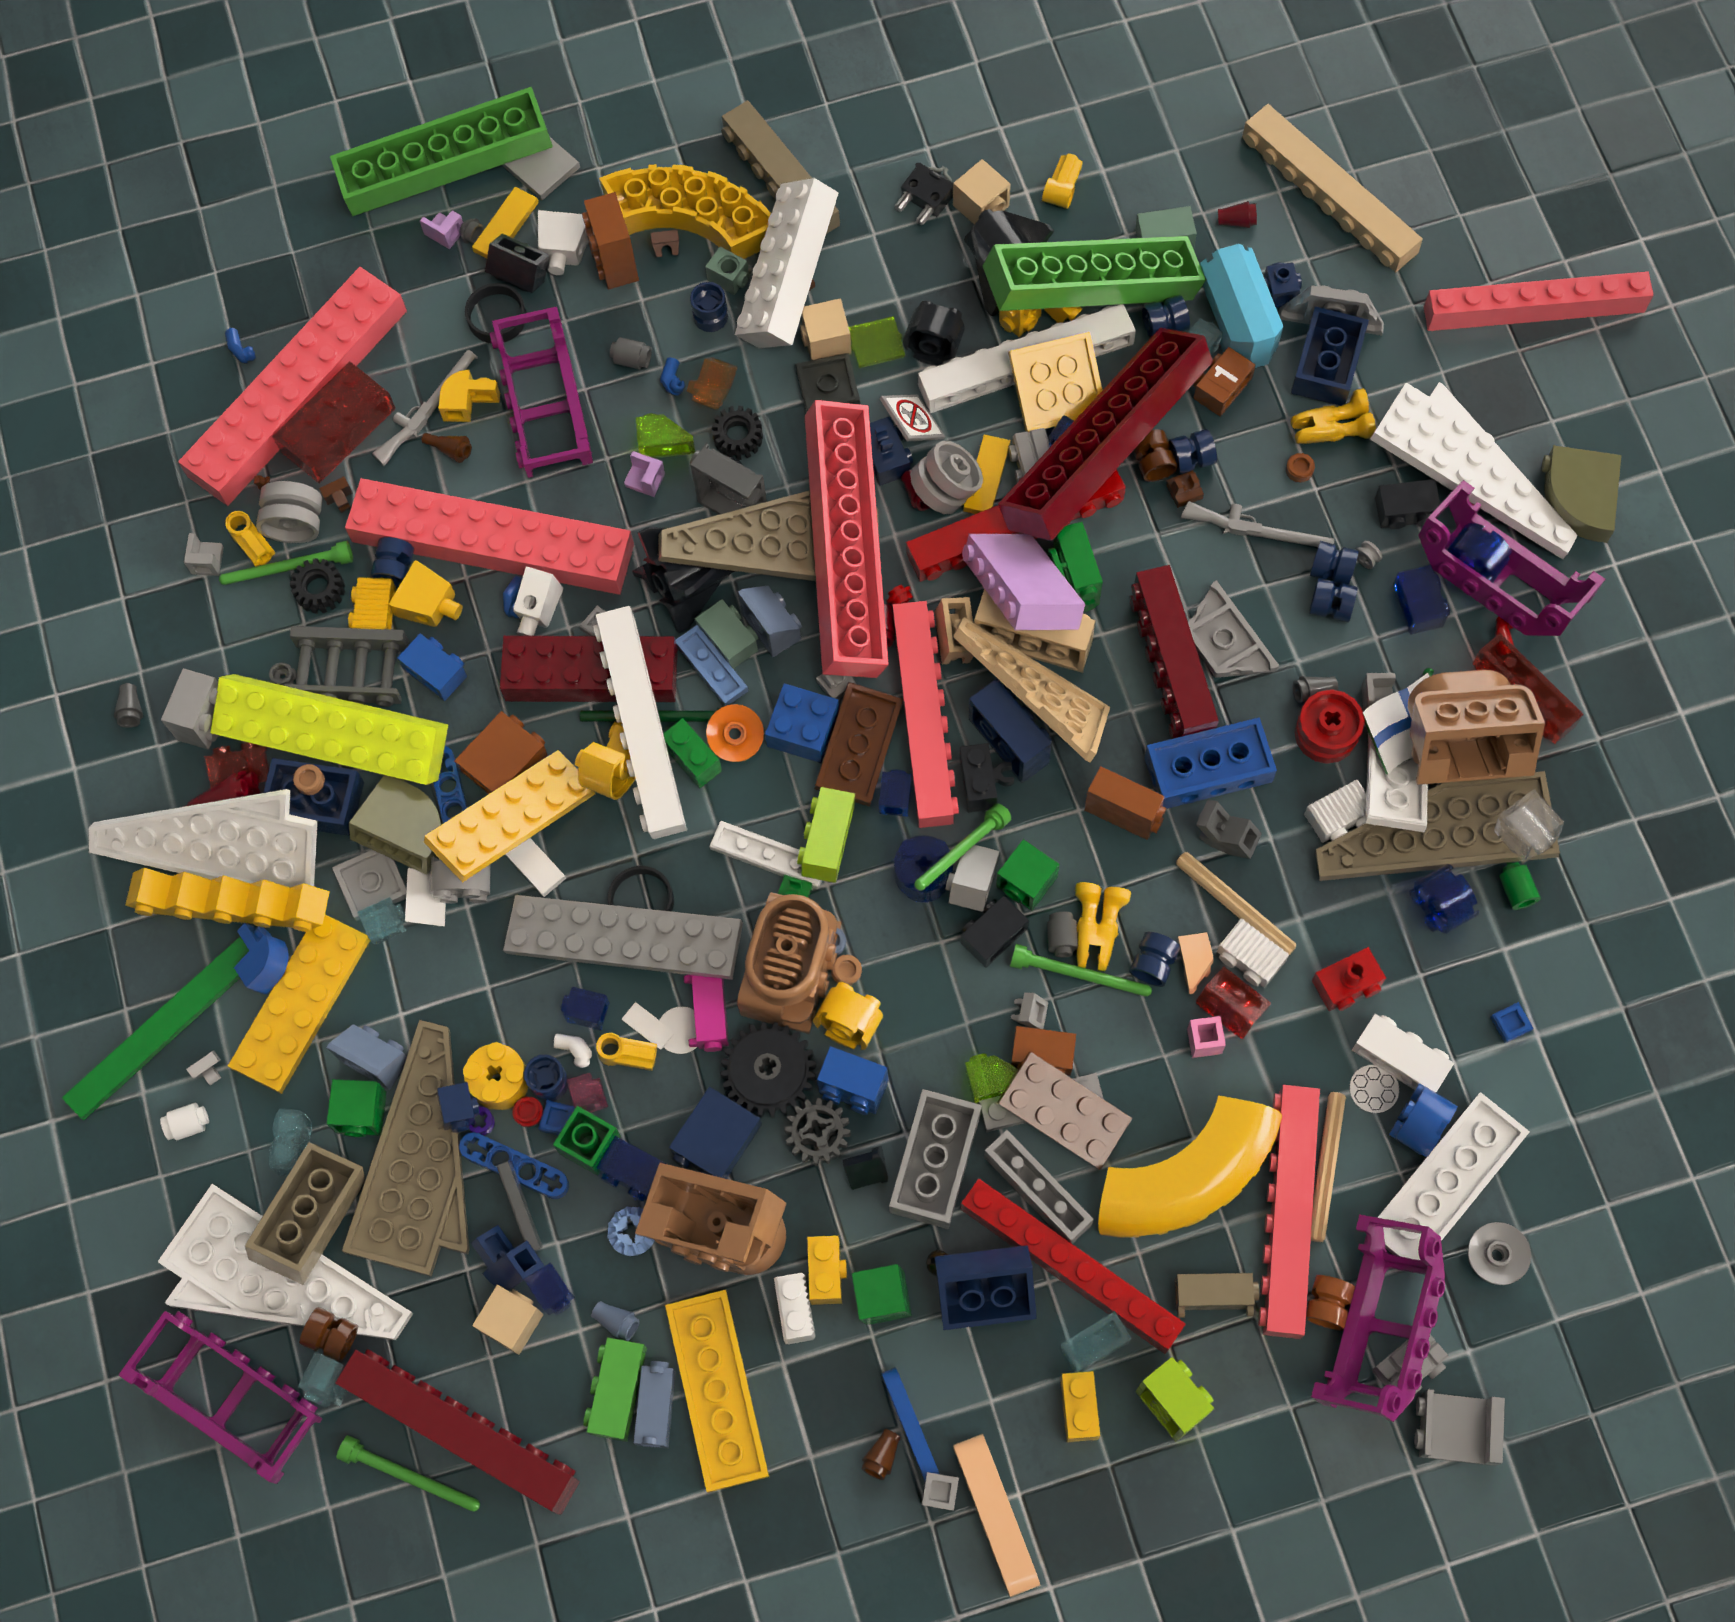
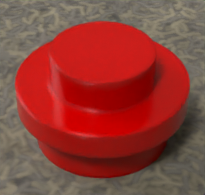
(899, 595)
(527, 1111)

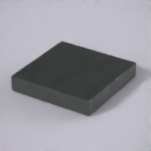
(827, 380)

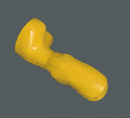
(1325, 420)
(1107, 930)

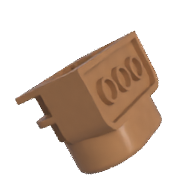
(1473, 727)
(788, 962)
(714, 1220)

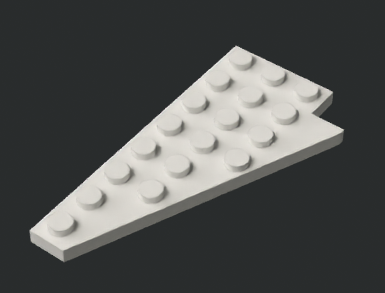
(1452, 447)
(230, 837)
(223, 1281)

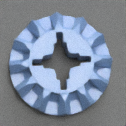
(623, 1243)

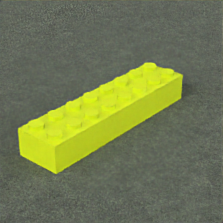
(329, 729)

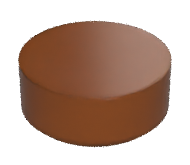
(1300, 467)

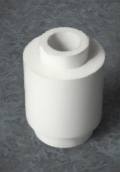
(184, 1121)

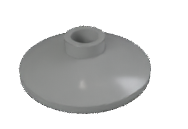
(1511, 1244)

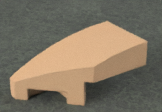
(1196, 958)

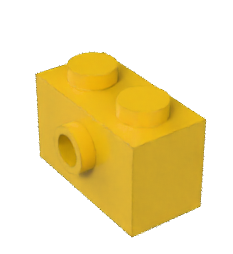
(825, 1270)

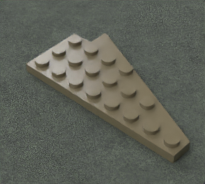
(757, 539)
(1457, 833)
(416, 1176)

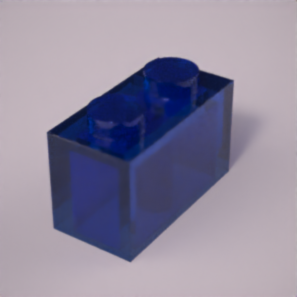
(1421, 599)
(628, 1167)

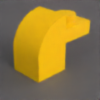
(459, 393)

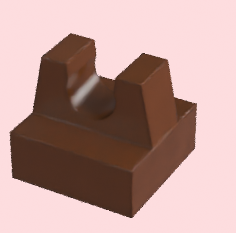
(664, 238)
(1185, 488)
(337, 492)

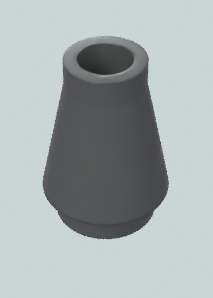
(1308, 686)
(128, 708)

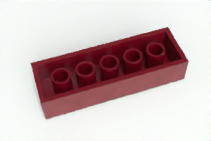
(1172, 652)
(573, 670)

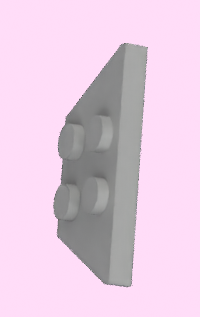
(1349, 302)
(1227, 639)

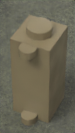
(1216, 1292)

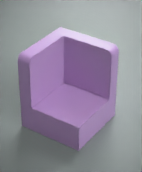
(442, 228)
(644, 474)

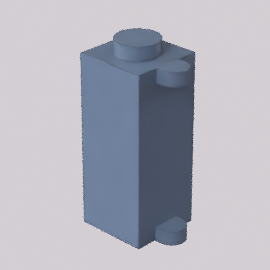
(655, 1405)

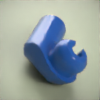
(234, 345)
(669, 378)
(510, 595)

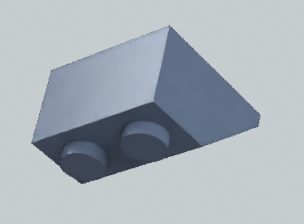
(769, 618)
(369, 1054)

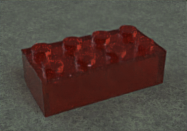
(334, 422)

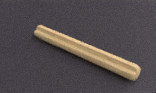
(1233, 901)
(1327, 1165)

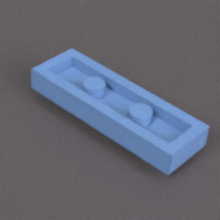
(711, 666)

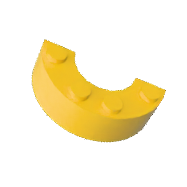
(605, 768)

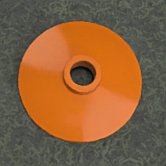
(739, 718)

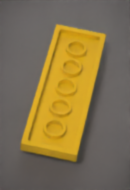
(508, 816)
(299, 1004)
(716, 1391)

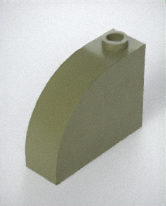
(1583, 489)
(396, 823)

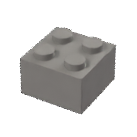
(192, 709)

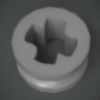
(1368, 554)

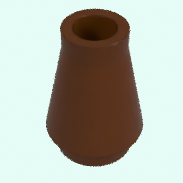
(880, 1457)

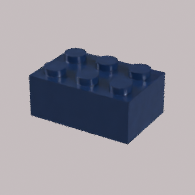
(1330, 356)
(1010, 730)
(331, 806)
(985, 1287)

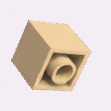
(980, 190)
(825, 329)
(508, 1319)

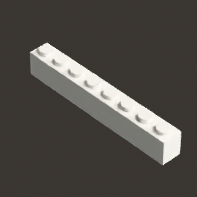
(991, 368)
(640, 723)

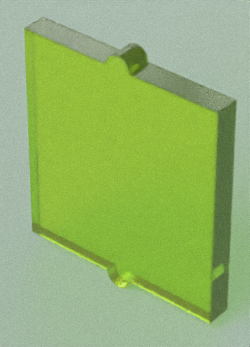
(876, 342)

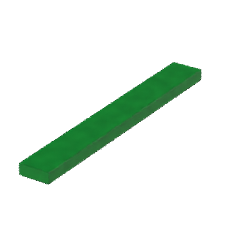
(156, 1032)

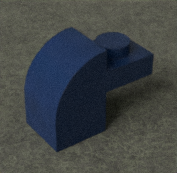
(506, 1264)

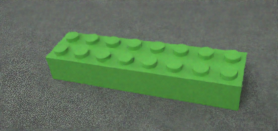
(441, 151)
(1092, 272)

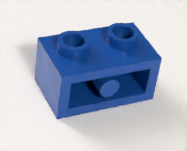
(432, 666)

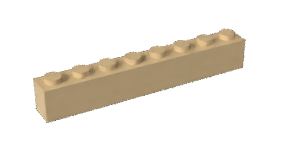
(1332, 188)

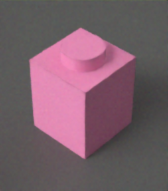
(1206, 1037)

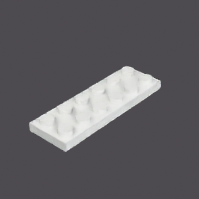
(1452, 1174)

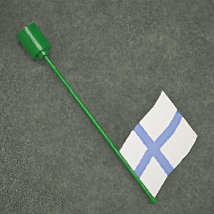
(1389, 729)

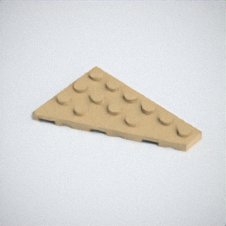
(1059, 703)

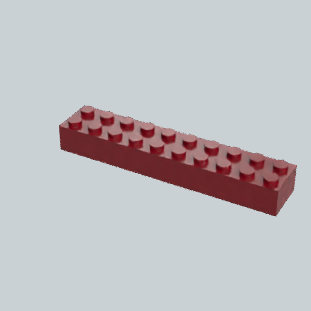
(1105, 433)

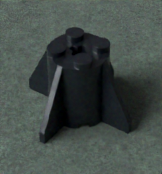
(1001, 228)
(682, 586)

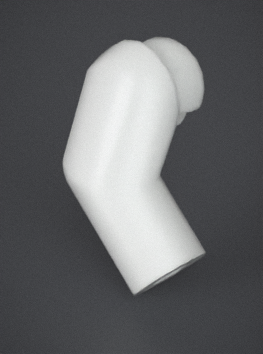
(576, 1046)

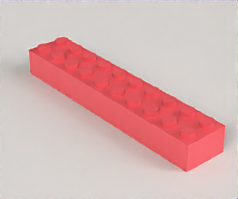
(337, 334)
(491, 535)
(846, 540)

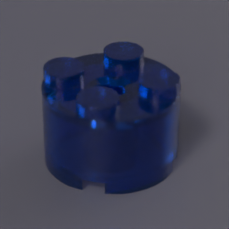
(1481, 551)
(907, 863)
(1444, 899)

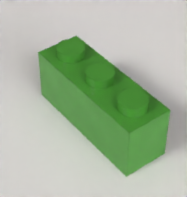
(615, 1389)

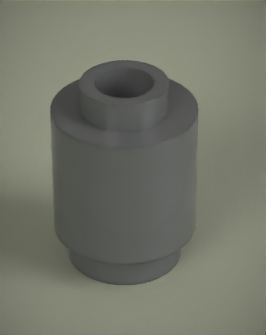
(630, 353)
(1062, 934)

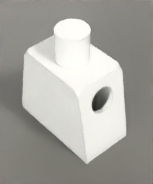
(562, 238)
(536, 600)

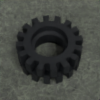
(737, 418)
(311, 572)

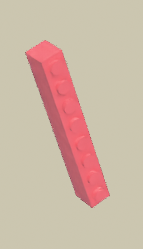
(1538, 301)
(923, 714)
(1290, 1213)

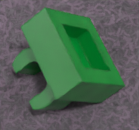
(793, 885)

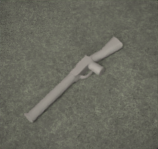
(419, 420)
(1240, 527)

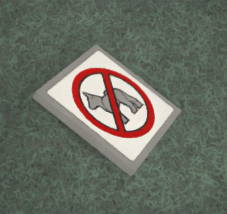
(912, 417)

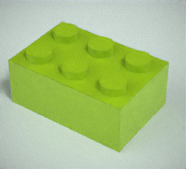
(1175, 1398)

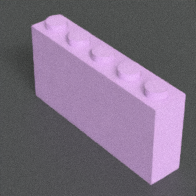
(1023, 582)

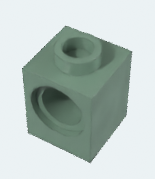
(727, 261)

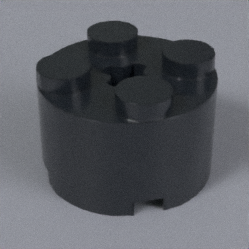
(934, 333)

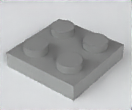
(369, 880)

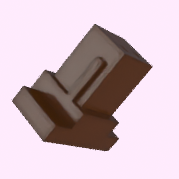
(261, 481)

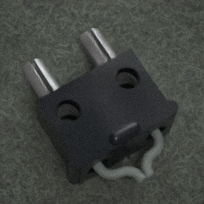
(927, 191)

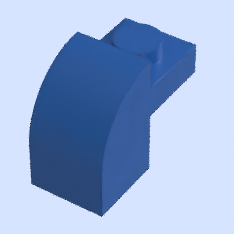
(265, 960)

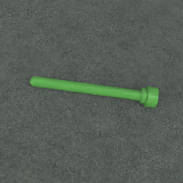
(340, 553)
(995, 818)
(1025, 958)
(353, 1451)

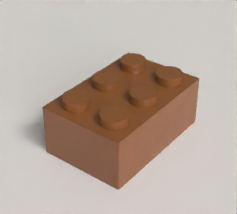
(609, 241)

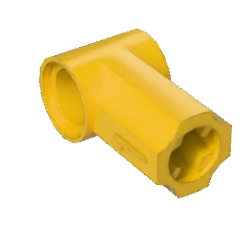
(1061, 187)
(249, 538)
(630, 1052)

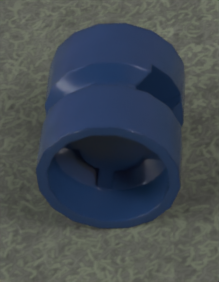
(709, 306)
(1170, 315)
(1193, 451)
(392, 559)
(1334, 563)
(1323, 597)
(1155, 956)
(546, 1078)

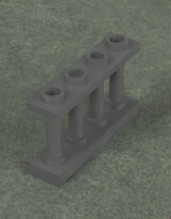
(355, 639)

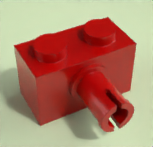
(1349, 979)

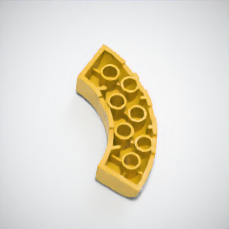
(690, 202)
(1194, 1180)

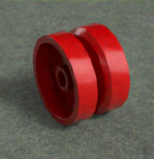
(1329, 726)

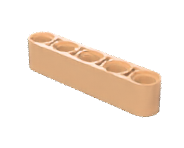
(996, 1515)

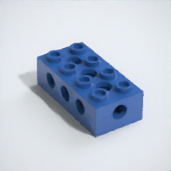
(1213, 746)

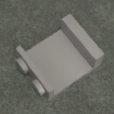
(1460, 1428)

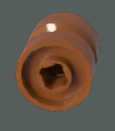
(1329, 1302)

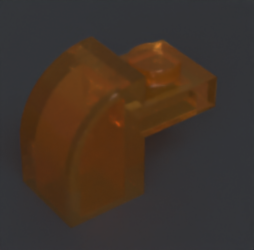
(713, 383)

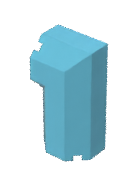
(1242, 304)

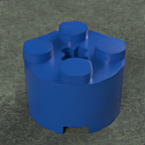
(1423, 1120)

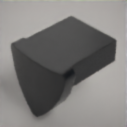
(866, 1168)

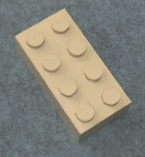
(1056, 647)

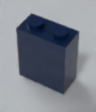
(715, 1135)

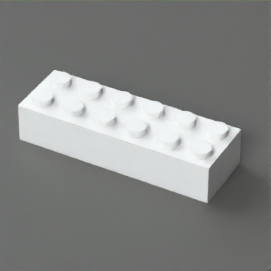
(786, 263)

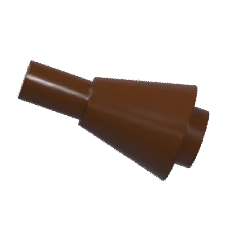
(453, 446)

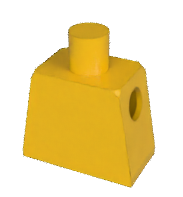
(424, 597)

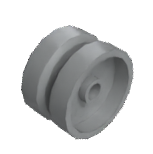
(946, 477)
(289, 512)

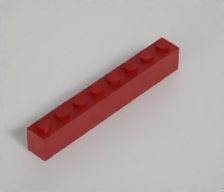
(943, 548)
(1072, 1266)

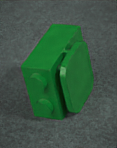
(1077, 563)

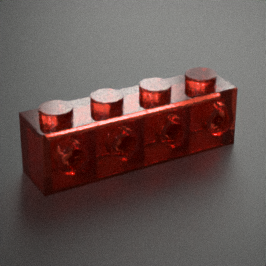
(1557, 710)

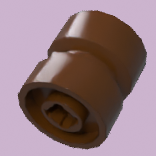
(1155, 457)
(328, 1334)

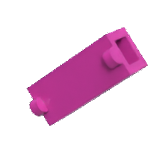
(708, 1013)

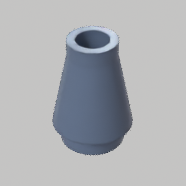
(617, 1321)

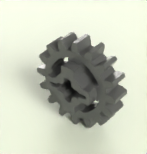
(806, 1136)

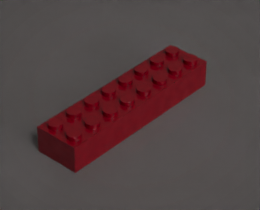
(454, 1430)

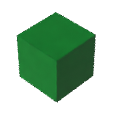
(1027, 875)
(356, 1108)
(585, 1139)
(881, 1294)

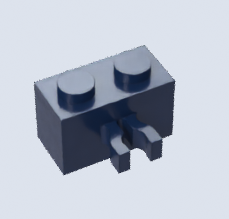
(888, 453)

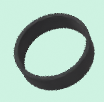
(487, 290)
(635, 871)

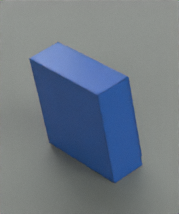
(1511, 1022)
(555, 1117)

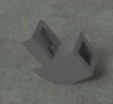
(1227, 833)

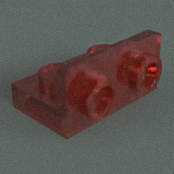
(226, 762)
(1232, 1001)

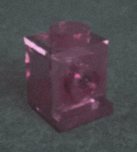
(587, 1092)

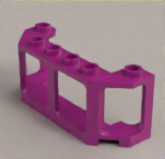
(571, 405)
(1523, 564)
(1362, 1321)
(215, 1426)

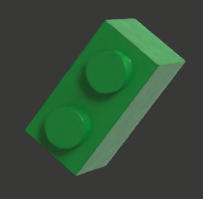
(691, 753)

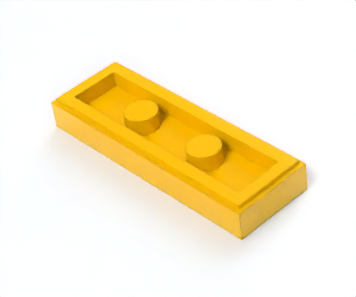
(507, 219)
(991, 461)

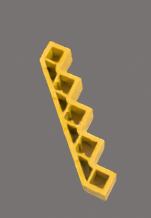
(227, 900)

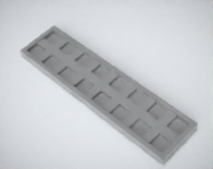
(623, 936)

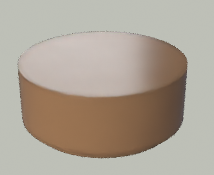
(308, 779)
(846, 969)

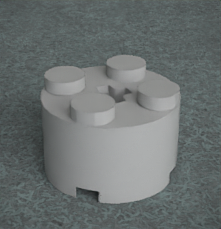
(449, 887)

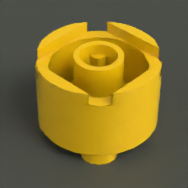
(849, 1016)
(484, 1065)

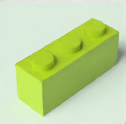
(826, 834)

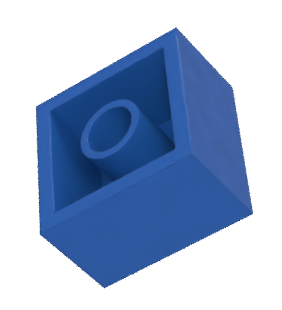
(802, 723)
(852, 1081)

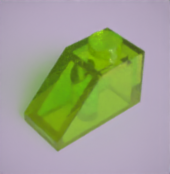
(662, 437)
(988, 1076)

